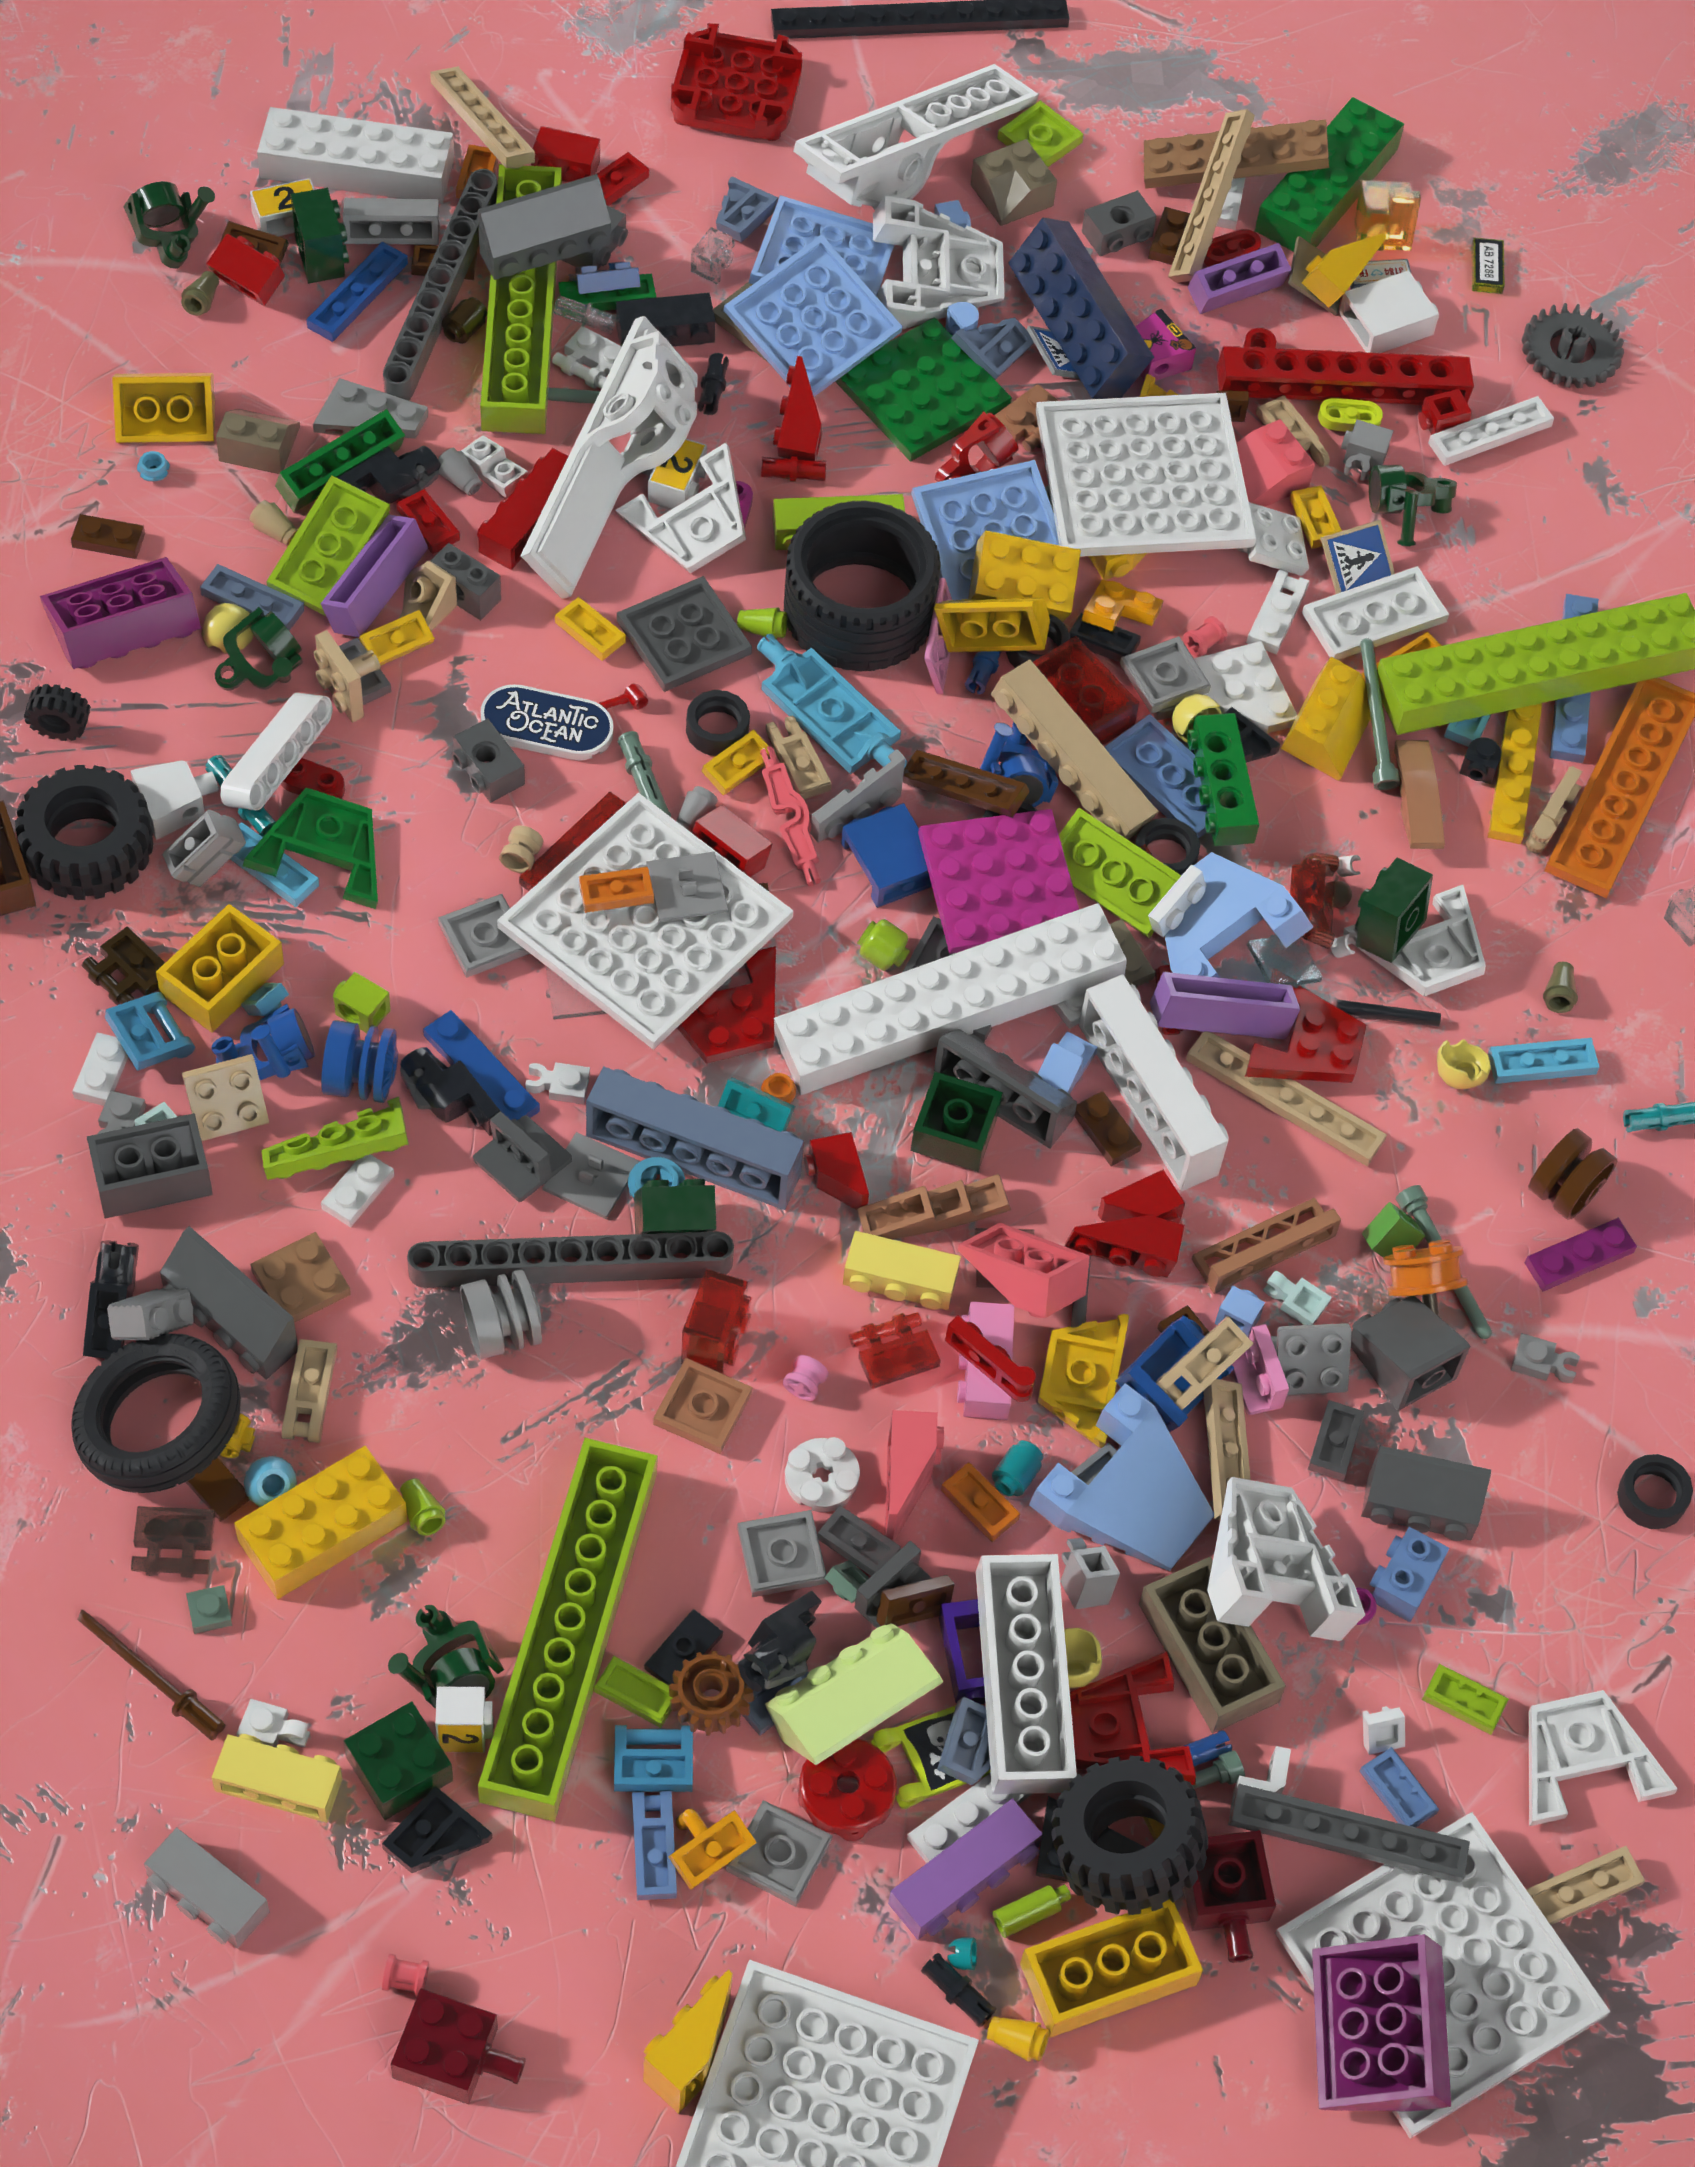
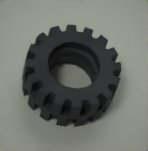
(57, 712)

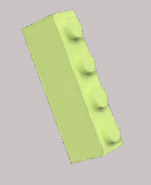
(852, 1693)

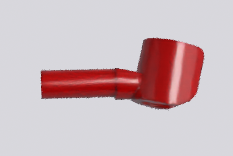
(634, 694)

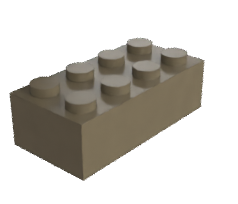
(1216, 1660)

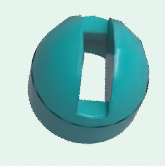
(965, 1953)

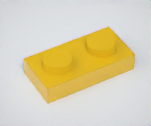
(1315, 514)
(590, 628)
(398, 637)
(736, 762)

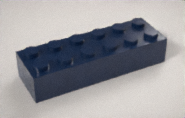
(1080, 309)

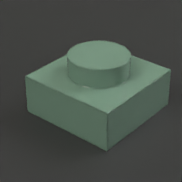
(846, 1580)
(209, 1609)

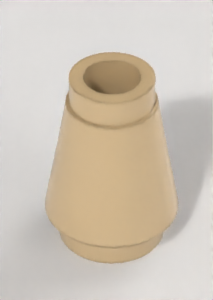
(272, 522)

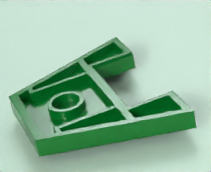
(328, 832)

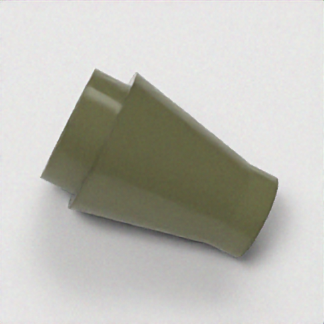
(199, 295)
(1561, 989)

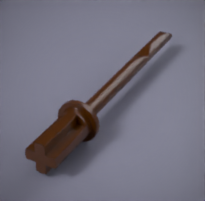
(184, 1704)

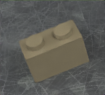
(256, 440)

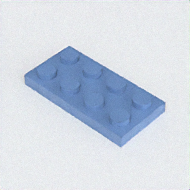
(1161, 771)

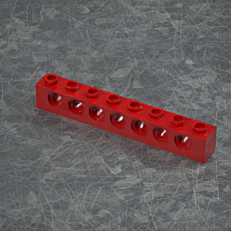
(1342, 374)

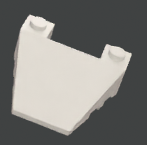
(939, 262)
(1271, 1555)

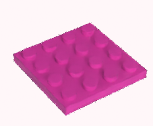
(996, 875)

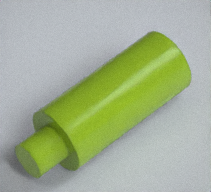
(1030, 1909)

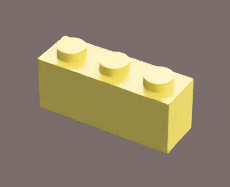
(901, 1270)
(277, 1777)

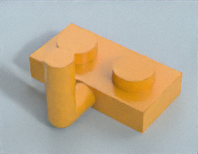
(711, 1846)

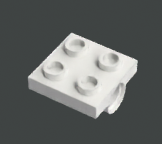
(1277, 540)

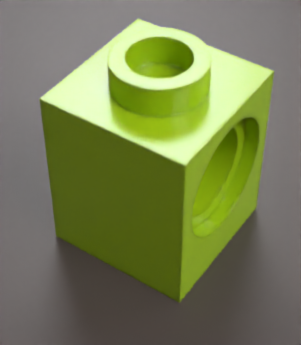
(361, 1002)

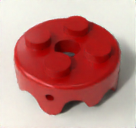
(849, 1813)

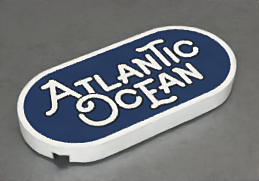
(549, 721)

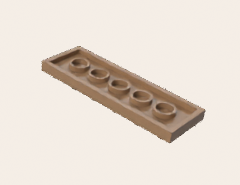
(1266, 152)

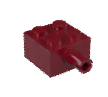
(1232, 1890)
(450, 2047)

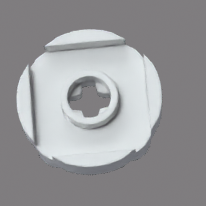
(831, 1456)

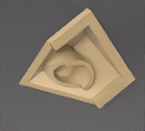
(431, 592)

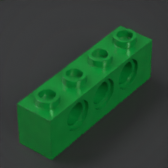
(307, 478)
(1222, 757)

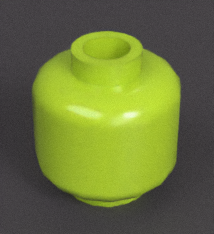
(883, 944)

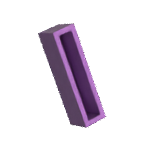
(374, 575)
(1224, 1005)
(966, 1869)

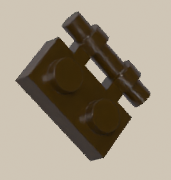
(132, 959)

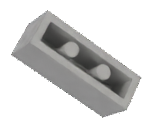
(391, 221)
(205, 1889)

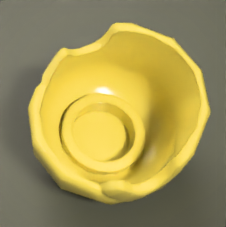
(221, 621)
(1188, 708)
(1462, 1065)
(1083, 1656)

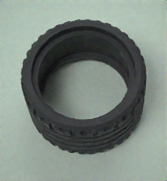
(861, 536)

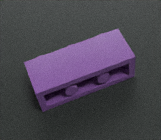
(1239, 278)

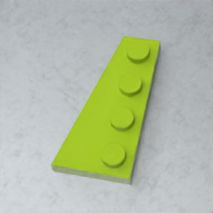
(337, 1142)

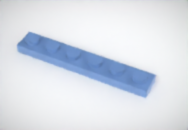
(1572, 713)

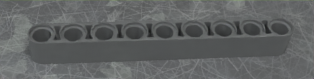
(439, 288)
(585, 1248)

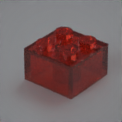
(716, 1321)

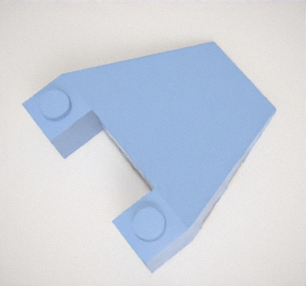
(1230, 906)
(1140, 1498)

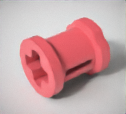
(1205, 636)
(405, 1974)

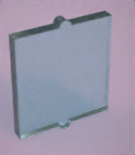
(1284, 965)

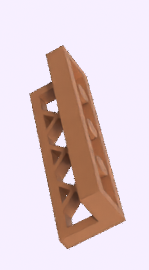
(1266, 1251)

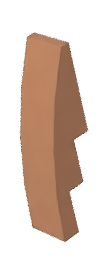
(1419, 794)
(934, 1210)

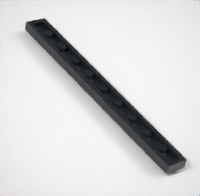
(918, 18)

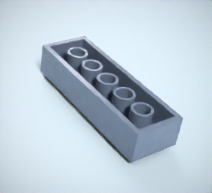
(695, 1136)

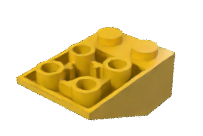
(682, 2059)

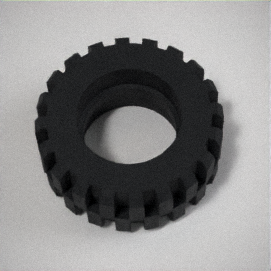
(78, 796)
(1139, 1877)

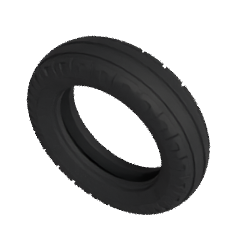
(185, 1454)

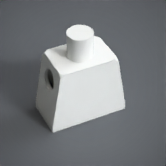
(173, 794)

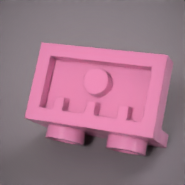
(1261, 1374)

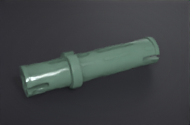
(639, 766)

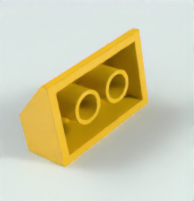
(164, 407)
(993, 624)
(1330, 720)

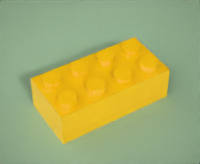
(321, 1522)
(1110, 1967)

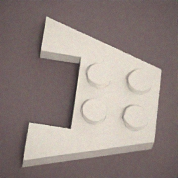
(699, 526)
(1439, 953)
(1581, 1739)

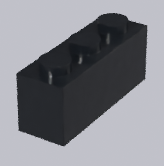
(678, 318)

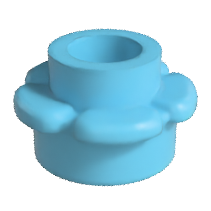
(153, 466)

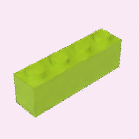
(792, 512)

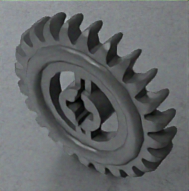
(1606, 348)

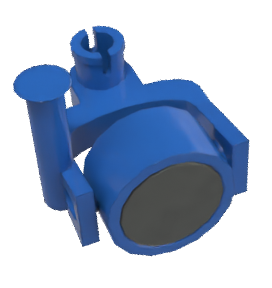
(1020, 763)
(285, 1048)

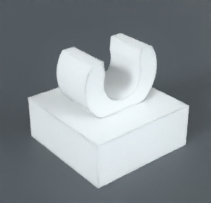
(1383, 1730)

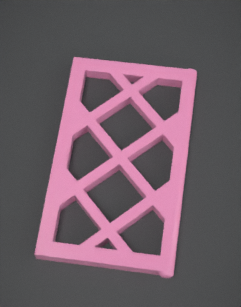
(936, 651)

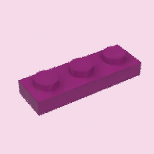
(1580, 1254)

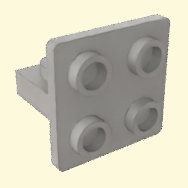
(1314, 1357)

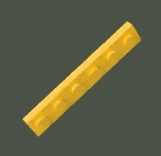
(1515, 774)

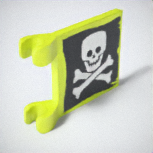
(923, 1745)

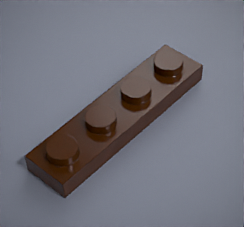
(965, 783)

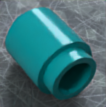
(1017, 1468)

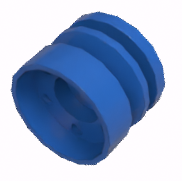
(358, 1061)

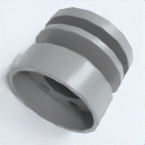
(501, 1314)

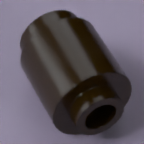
(464, 320)

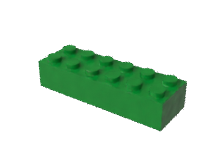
(1315, 200)

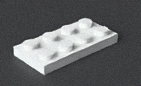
(1375, 611)

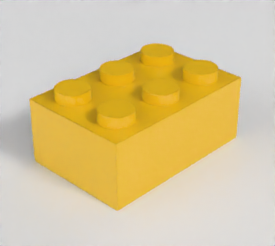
(1025, 569)
(220, 967)

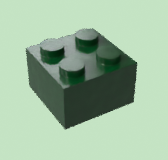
(319, 235)
(1393, 909)
(956, 1121)
(675, 1208)
(398, 1760)

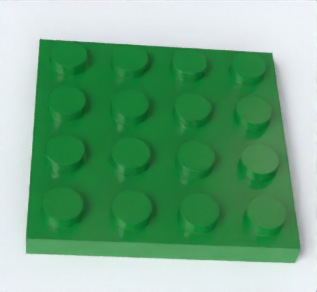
(922, 389)

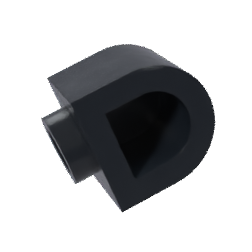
(1481, 760)

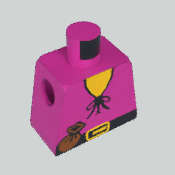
(1168, 344)

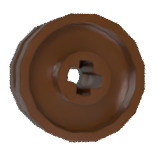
(1572, 1174)

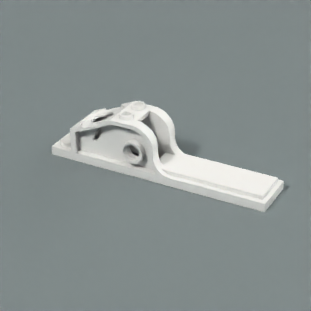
(864, 155)
(644, 393)

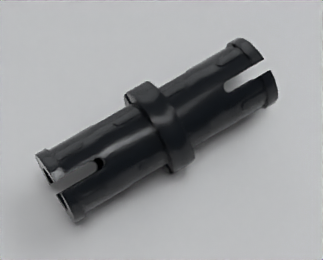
(713, 384)
(958, 1990)

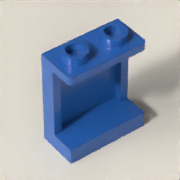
(889, 853)
(1157, 1360)

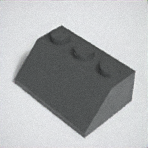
(149, 1165)
(1425, 1493)

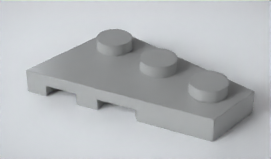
(354, 404)
(872, 793)

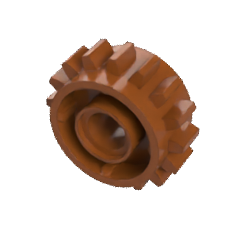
(706, 1712)

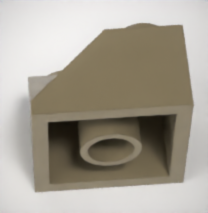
(1013, 182)

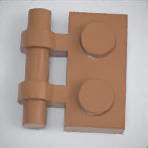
(1021, 417)

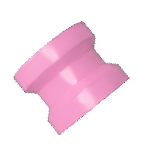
(805, 1377)

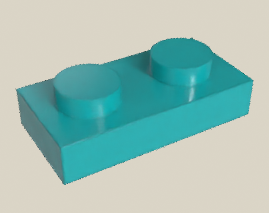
(755, 1104)

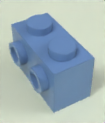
(1408, 1574)

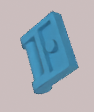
(140, 1036)
(653, 1768)

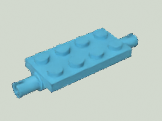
(827, 707)

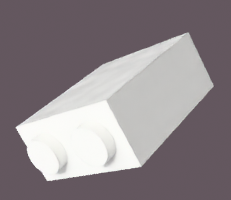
(1389, 313)

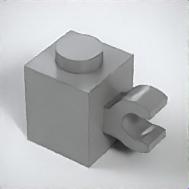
(1365, 447)
(1088, 1574)

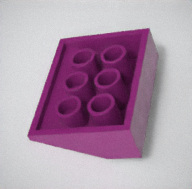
(121, 613)
(1381, 2026)

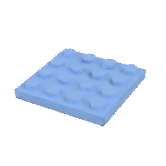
(799, 223)
(813, 311)
(996, 500)

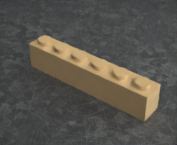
(1072, 750)

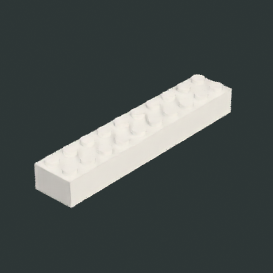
(953, 993)

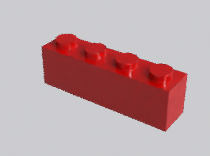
(509, 529)

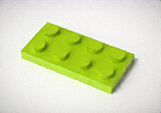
(327, 542)
(1114, 871)

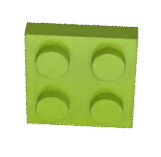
(1044, 130)

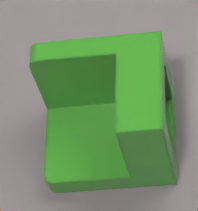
(1392, 1229)

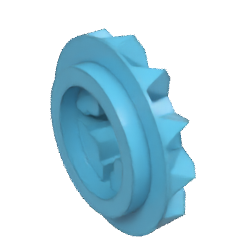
(648, 1170)

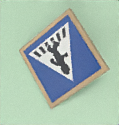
(1357, 556)

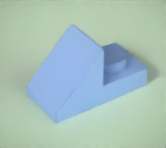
(1067, 1062)

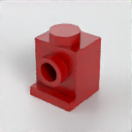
(1444, 411)

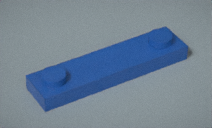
(357, 291)
(459, 1043)

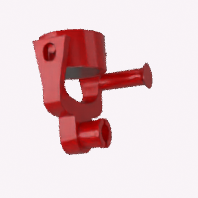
(993, 441)

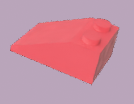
(1273, 464)
(1028, 1269)
(911, 1454)

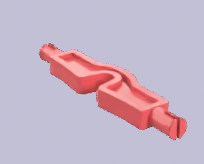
(797, 830)

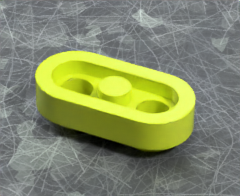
(1341, 413)

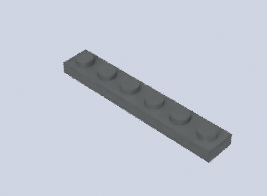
(1350, 1833)

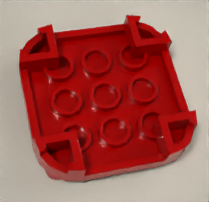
(736, 84)

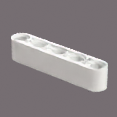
(276, 751)

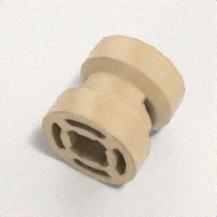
(520, 851)

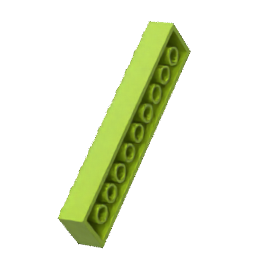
(519, 327)
(1538, 663)
(568, 1630)

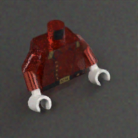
(1314, 892)

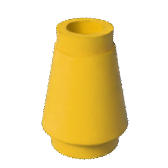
(1020, 2037)

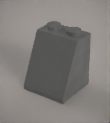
(1408, 1350)

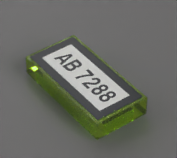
(1488, 265)

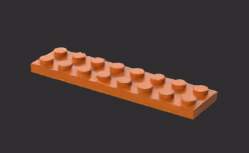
(1623, 786)

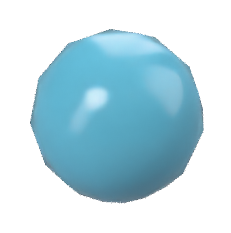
(267, 1478)

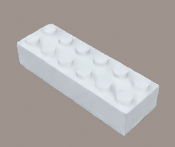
(355, 155)
(1153, 1082)
(1025, 1674)

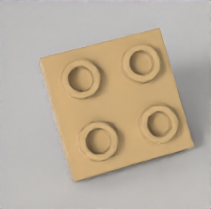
(343, 676)
(226, 1097)

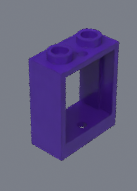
(952, 1618)

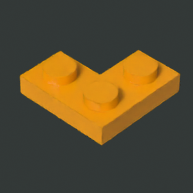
(1114, 600)

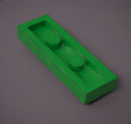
(607, 299)

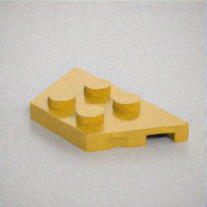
(1083, 1373)

